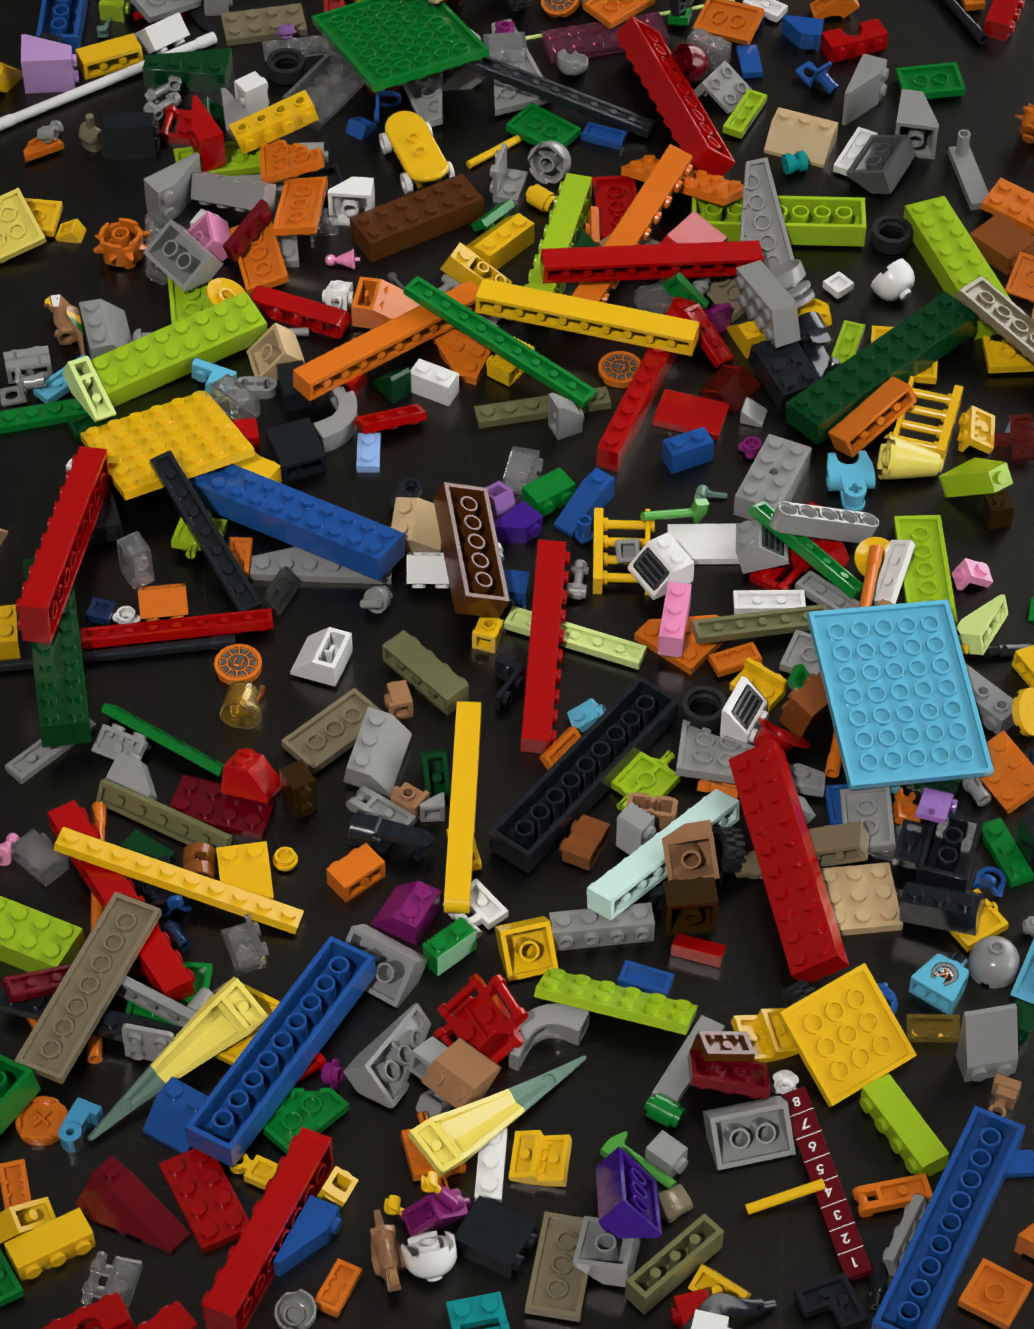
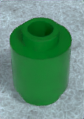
(664, 1110)

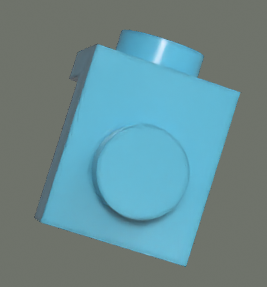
(585, 715)

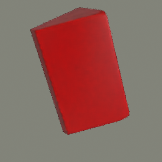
(698, 950)

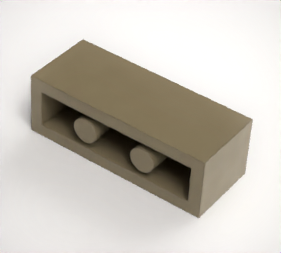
(840, 843)

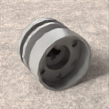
(790, 276)

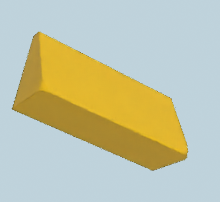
(715, 1283)

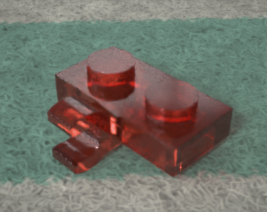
(1020, 437)

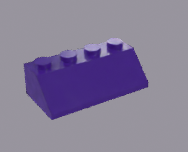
(627, 1198)

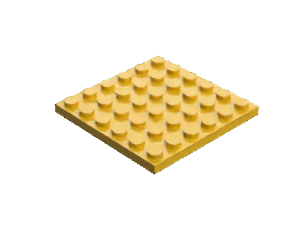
(188, 426)

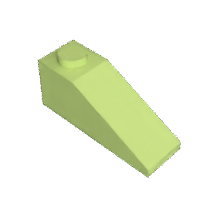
(88, 388)
(982, 625)

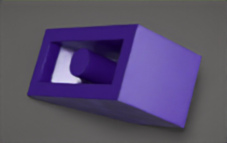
(519, 524)

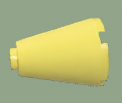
(906, 460)

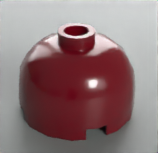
(692, 61)

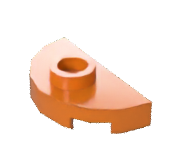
(37, 149)
(591, 226)

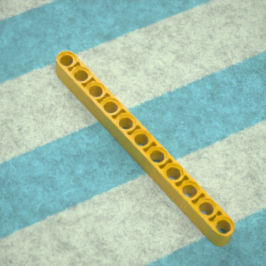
(462, 808)

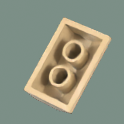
(799, 131)

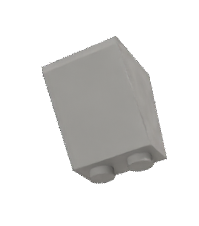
(919, 122)

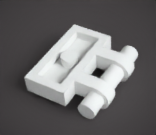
(485, 907)

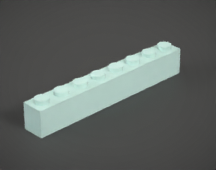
(647, 864)

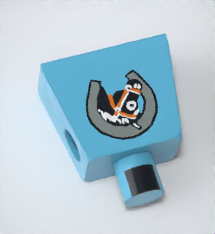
(941, 981)

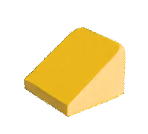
(71, 232)

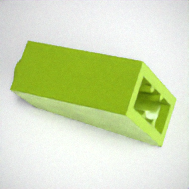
(976, 478)

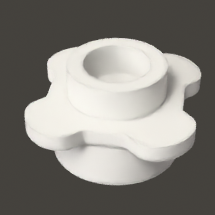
(125, 615)
(784, 1082)

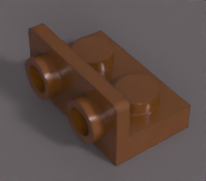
(724, 1046)

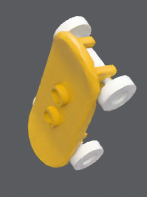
(415, 149)

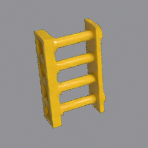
(947, 416)
(601, 542)

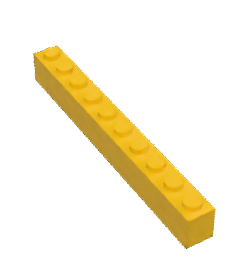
(587, 317)

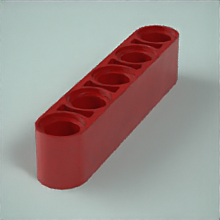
(301, 312)

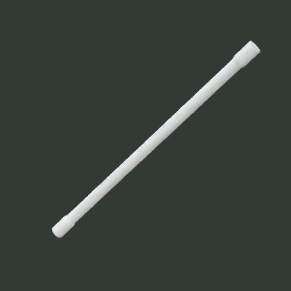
(11, 119)

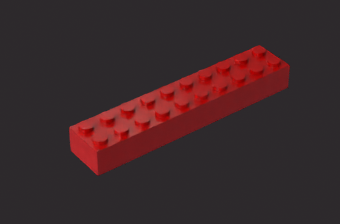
(674, 97)
(63, 545)
(788, 863)

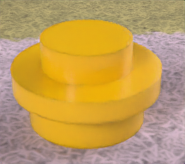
(285, 859)

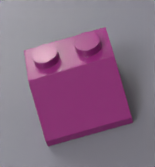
(409, 911)

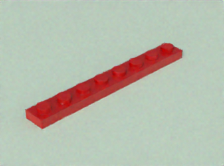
(176, 628)

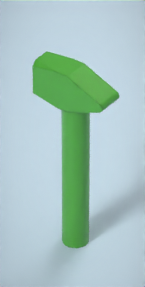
(696, 512)
(620, 1140)

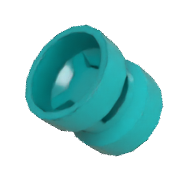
(795, 162)

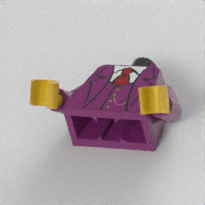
(432, 1211)

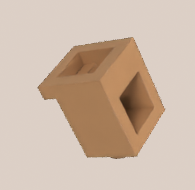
(399, 700)
(409, 798)

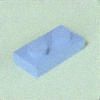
(368, 453)

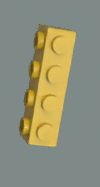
(273, 122)

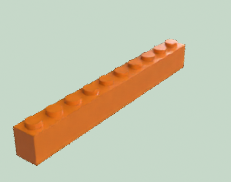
(643, 213)
(376, 346)

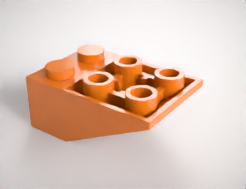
(378, 303)

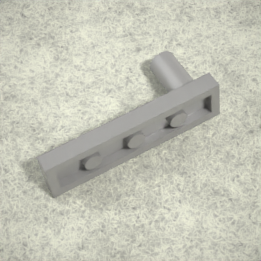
(967, 171)
(160, 1004)

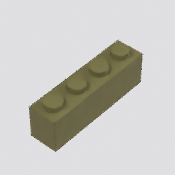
(425, 672)
(674, 1264)

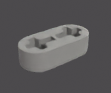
(258, 385)

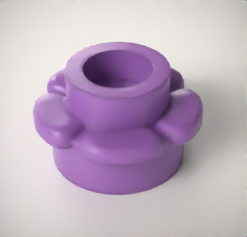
(286, 31)

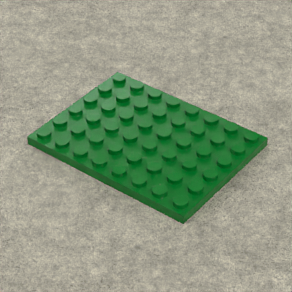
(399, 40)

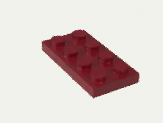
(228, 813)

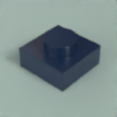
(101, 611)

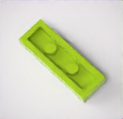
(744, 113)

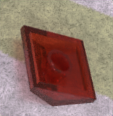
(731, 385)

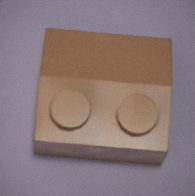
(691, 852)
(461, 1074)

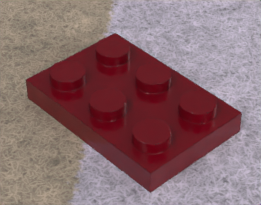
(728, 1076)

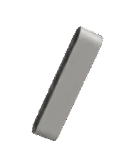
(823, 522)

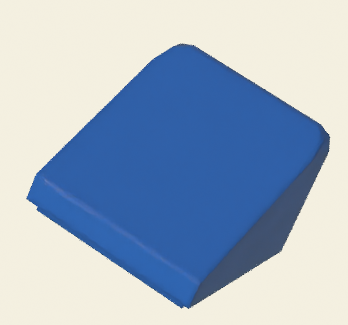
(360, 127)

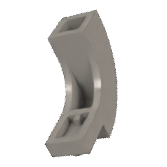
(339, 427)
(549, 1022)

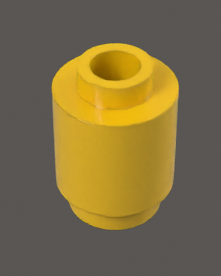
(540, 198)

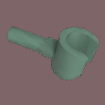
(103, 30)
(703, 492)

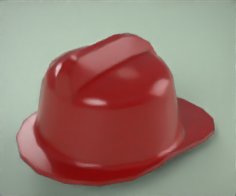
(784, 738)

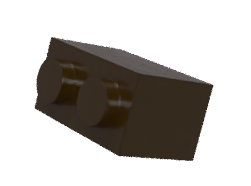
(298, 789)

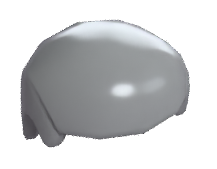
(572, 64)
(295, 1310)

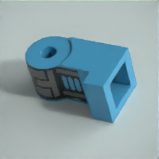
(78, 1123)

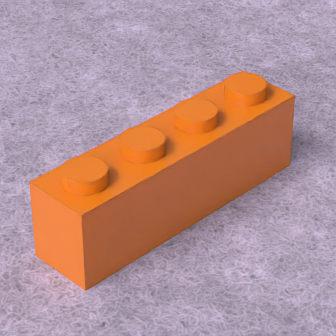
(872, 416)

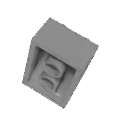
(865, 87)
(170, 188)
(988, 1043)

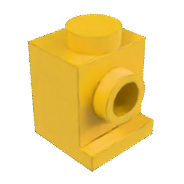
(489, 629)
(338, 1187)

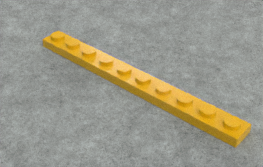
(178, 880)

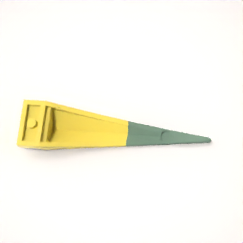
(213, 1028)
(460, 1133)

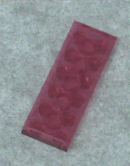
(594, 37)

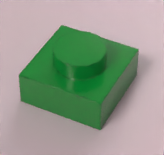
(682, 20)
(797, 676)

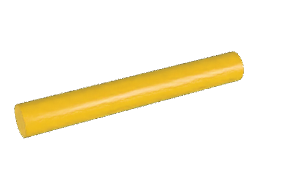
(491, 152)
(785, 1196)

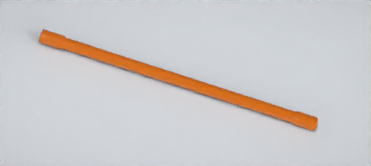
(873, 564)
(98, 817)

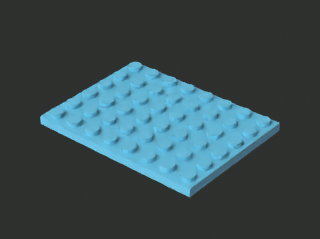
(899, 694)

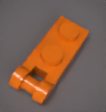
(891, 1194)

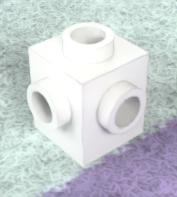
(339, 294)

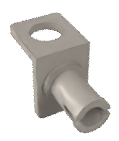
(23, 384)

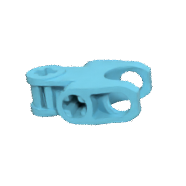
(850, 480)

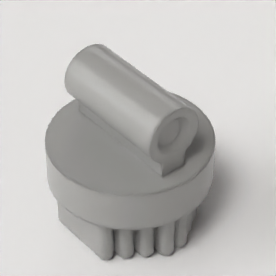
(376, 599)

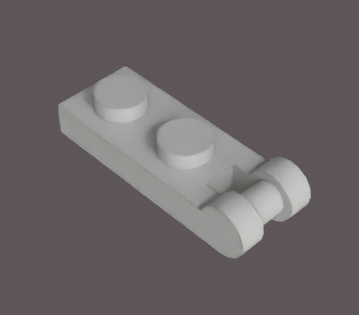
(379, 805)

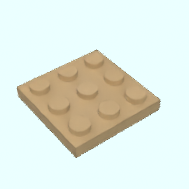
(863, 898)

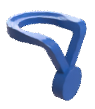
(385, 93)
(989, 881)
(176, 902)

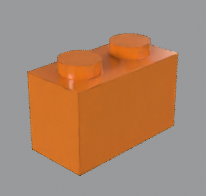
(355, 872)

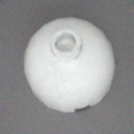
(895, 282)
(430, 1255)

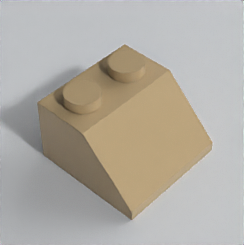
(272, 348)
(418, 523)

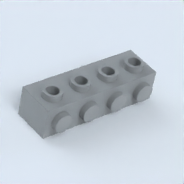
(231, 191)
(992, 703)
(589, 929)

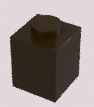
(998, 510)

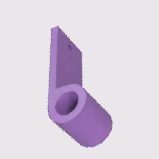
(936, 805)

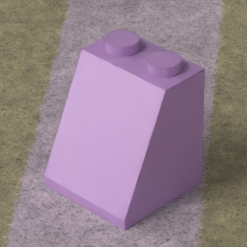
(47, 65)

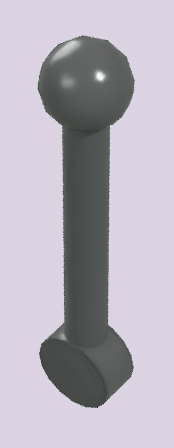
(393, 277)

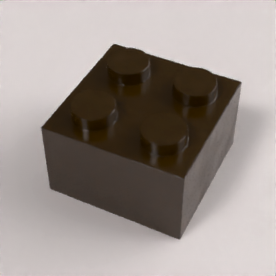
(689, 906)

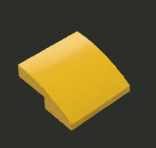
(766, 1035)
(540, 1158)

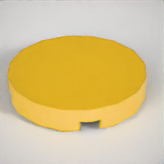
(1024, 711)

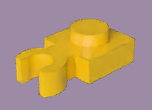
(256, 1171)

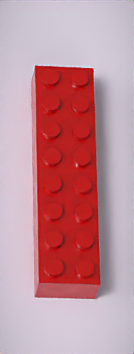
(250, 1262)

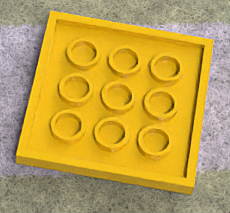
(846, 1034)

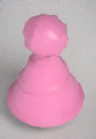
(347, 259)
(5, 849)

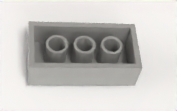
(767, 304)
(773, 475)

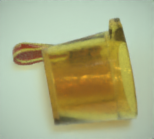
(241, 705)

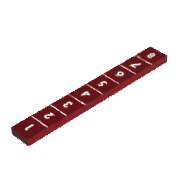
(832, 1199)

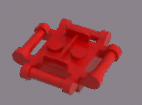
(483, 1018)

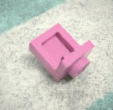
(971, 572)

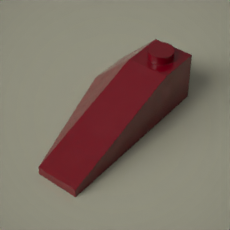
(125, 1204)

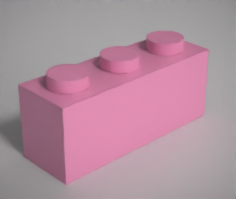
(674, 619)

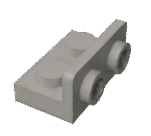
(115, 739)

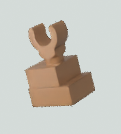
(1006, 1094)

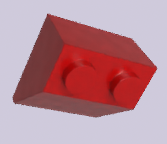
(250, 777)

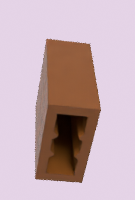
(1002, 241)

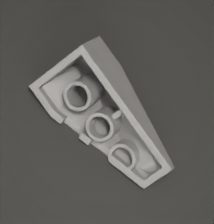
(382, 1067)

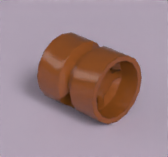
(200, 859)

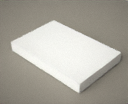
(707, 542)

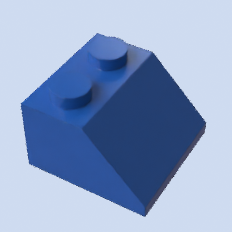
(172, 1112)

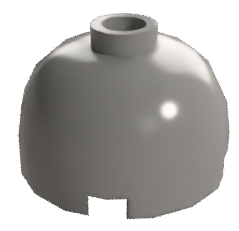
(549, 162)
(994, 962)

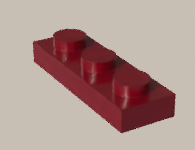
(248, 230)

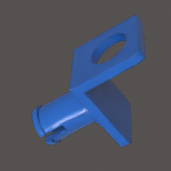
(820, 76)

